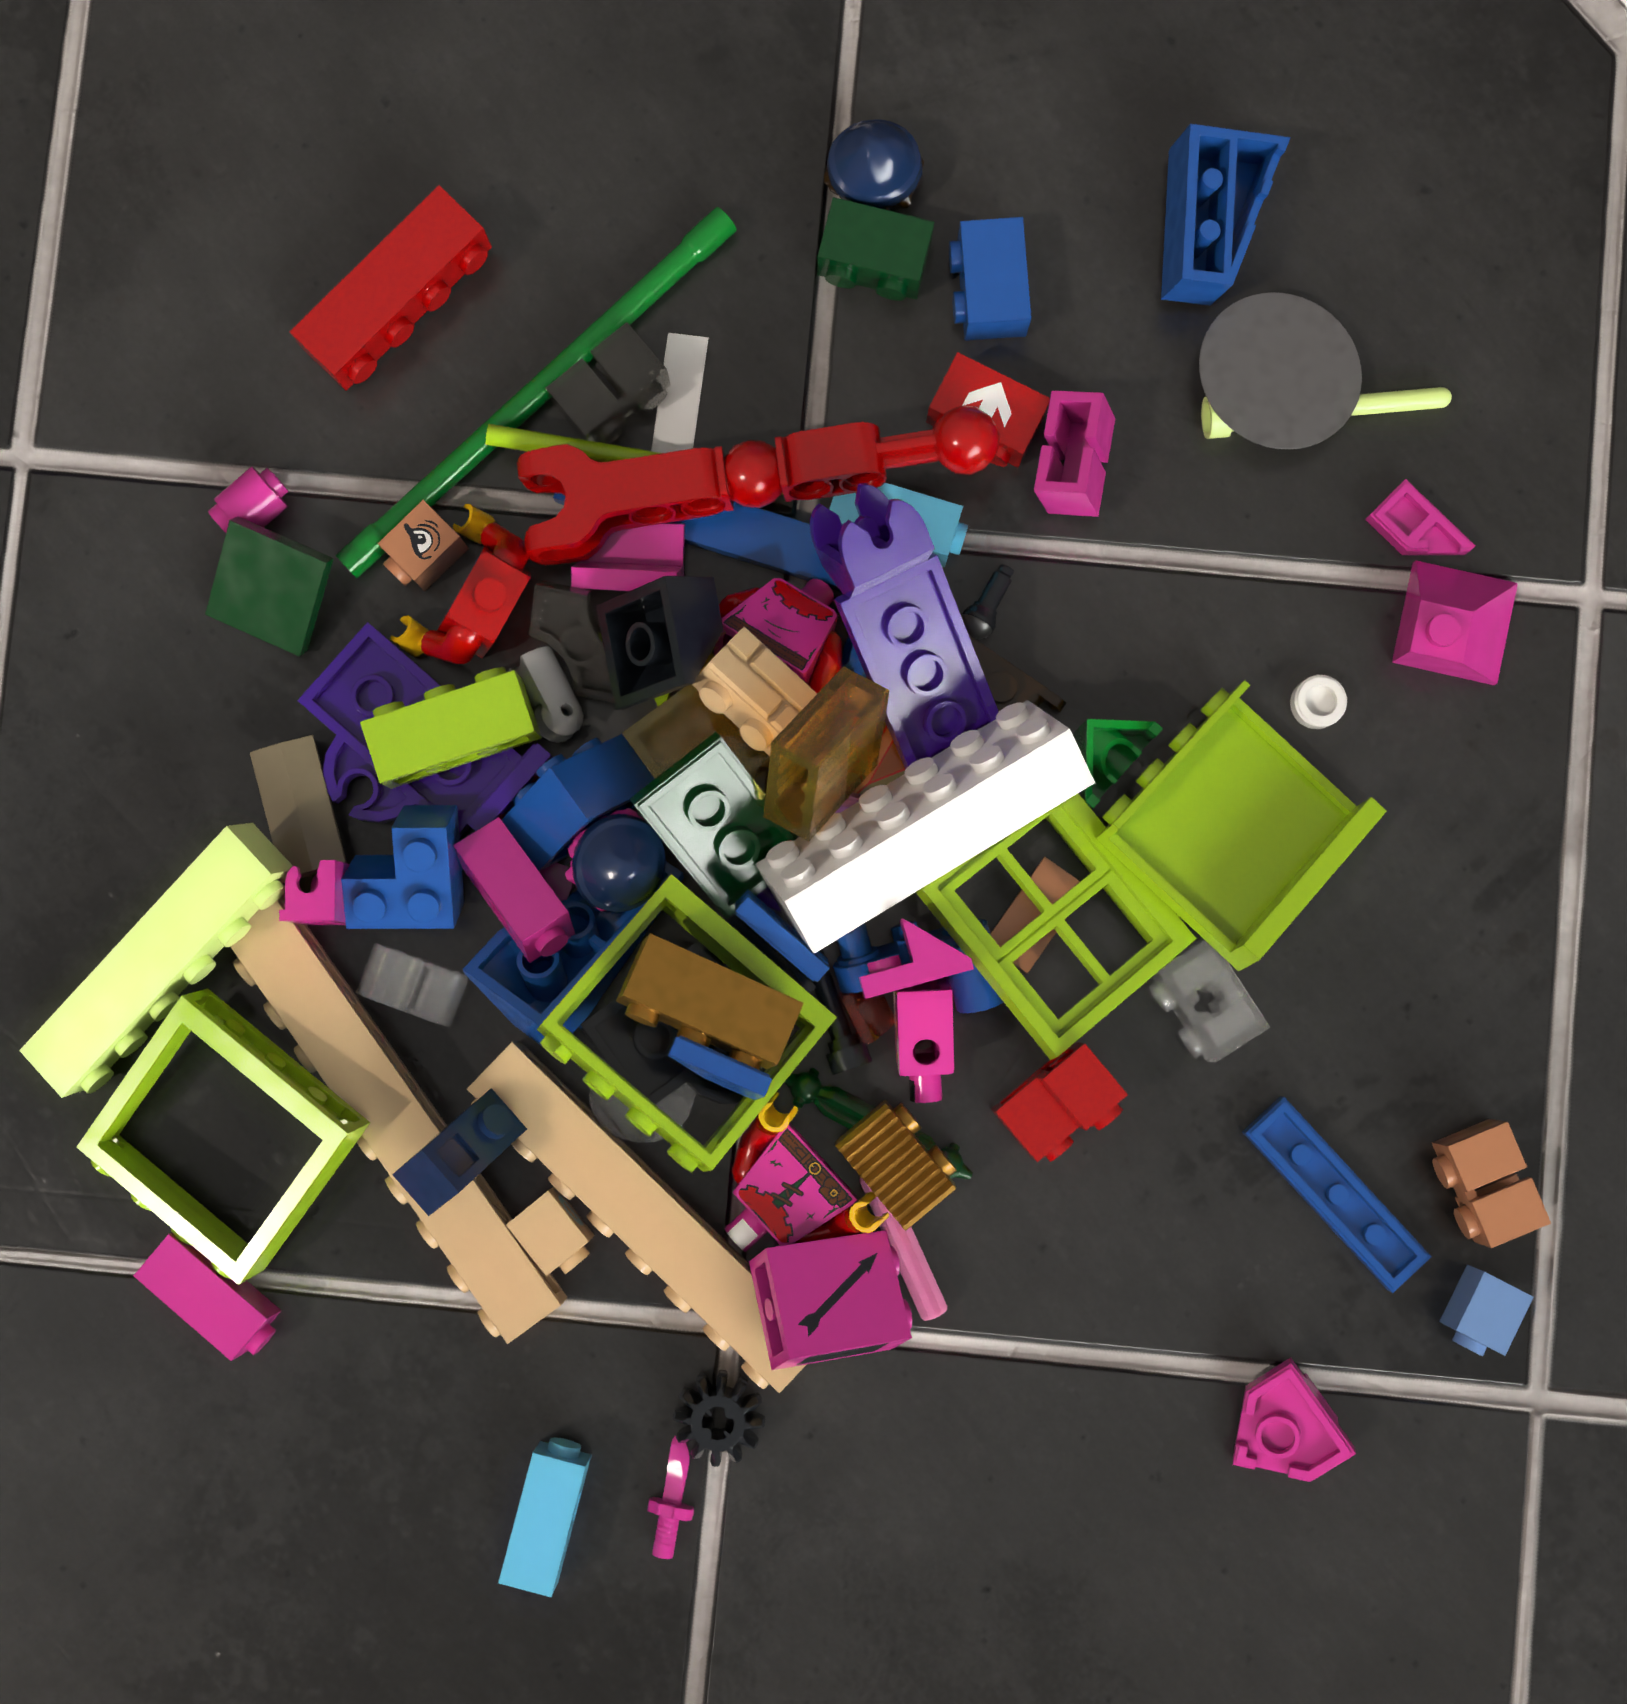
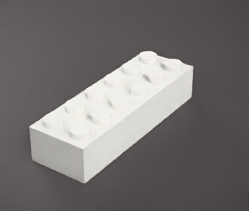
(925, 823)

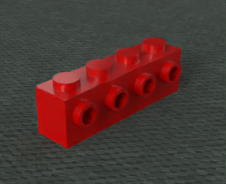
(393, 289)

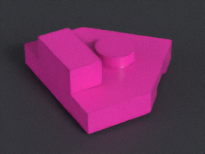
(1289, 1426)

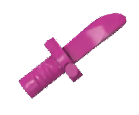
(671, 1507)

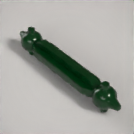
(849, 1110)

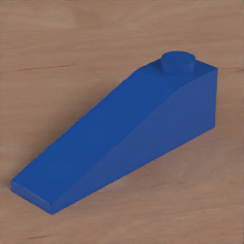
(532, 990)

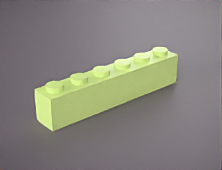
(158, 960)

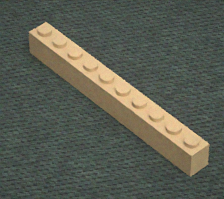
(365, 1071)

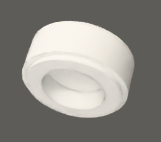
(1318, 702)

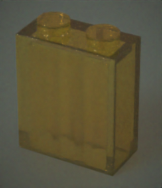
(825, 753)

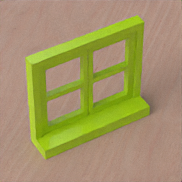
(1149, 915)

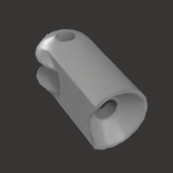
(550, 694)

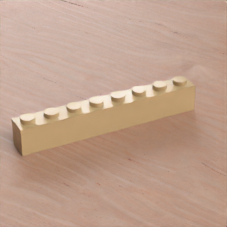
(635, 1205)

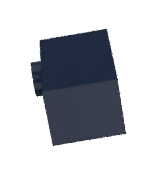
(459, 1152)

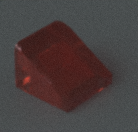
(869, 1016)

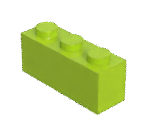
(450, 727)

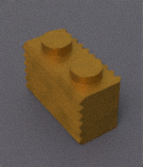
(896, 1163)

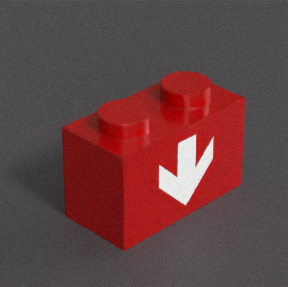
(1010, 404)

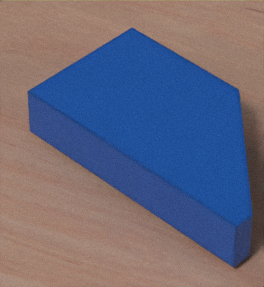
(720, 1068)

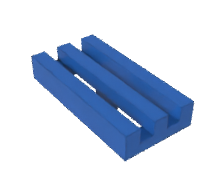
(780, 935)

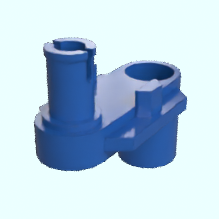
(969, 988)

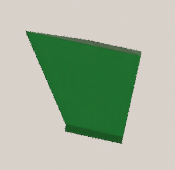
(1110, 750)

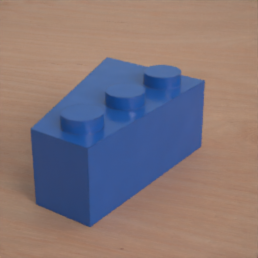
(1212, 206)

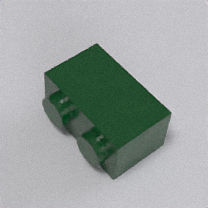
(874, 249)

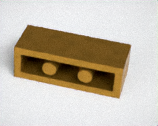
(708, 1003)

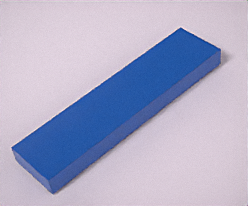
(1336, 1194)

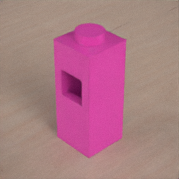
(515, 890)
(218, 1308)

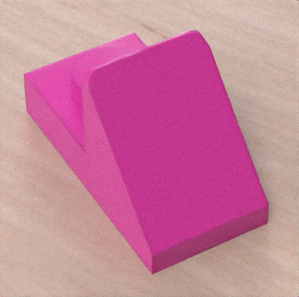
(929, 961)

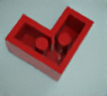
(1059, 1099)

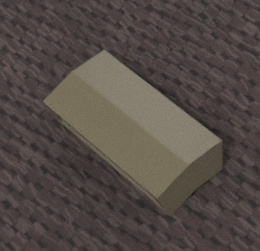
(298, 803)

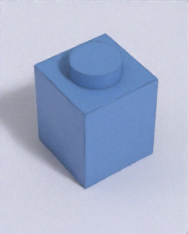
(1485, 1312)

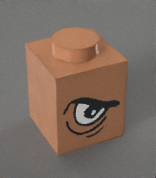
(421, 547)

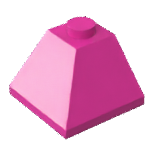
(1454, 622)

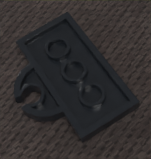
(642, 1050)

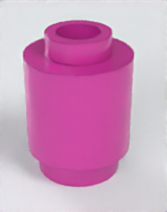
(251, 497)

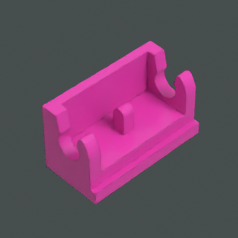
(324, 902)

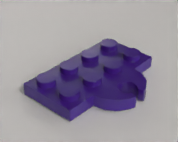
(347, 691)

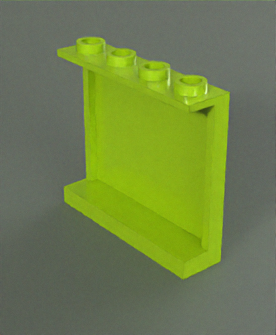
(1235, 829)

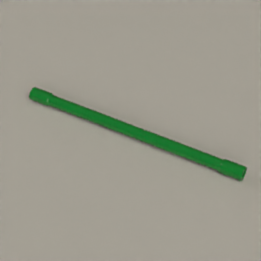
(694, 248)

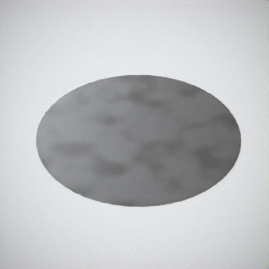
(1280, 370)

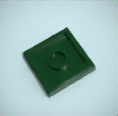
(268, 586)

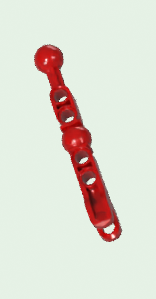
(753, 474)

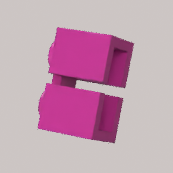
(1081, 434)

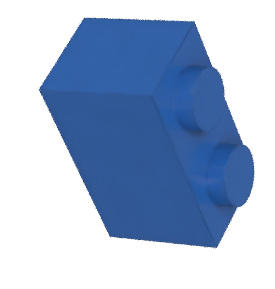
(992, 279)

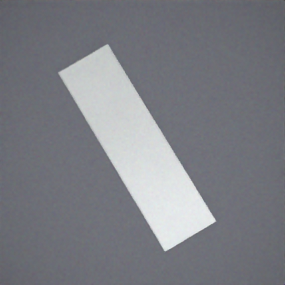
(679, 410)

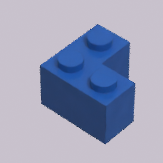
(574, 796)
(415, 885)

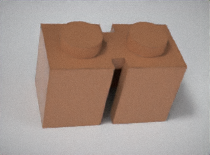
(1490, 1196)

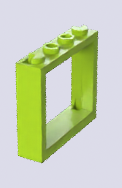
(740, 957)
(272, 1072)

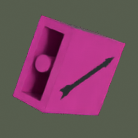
(830, 1299)

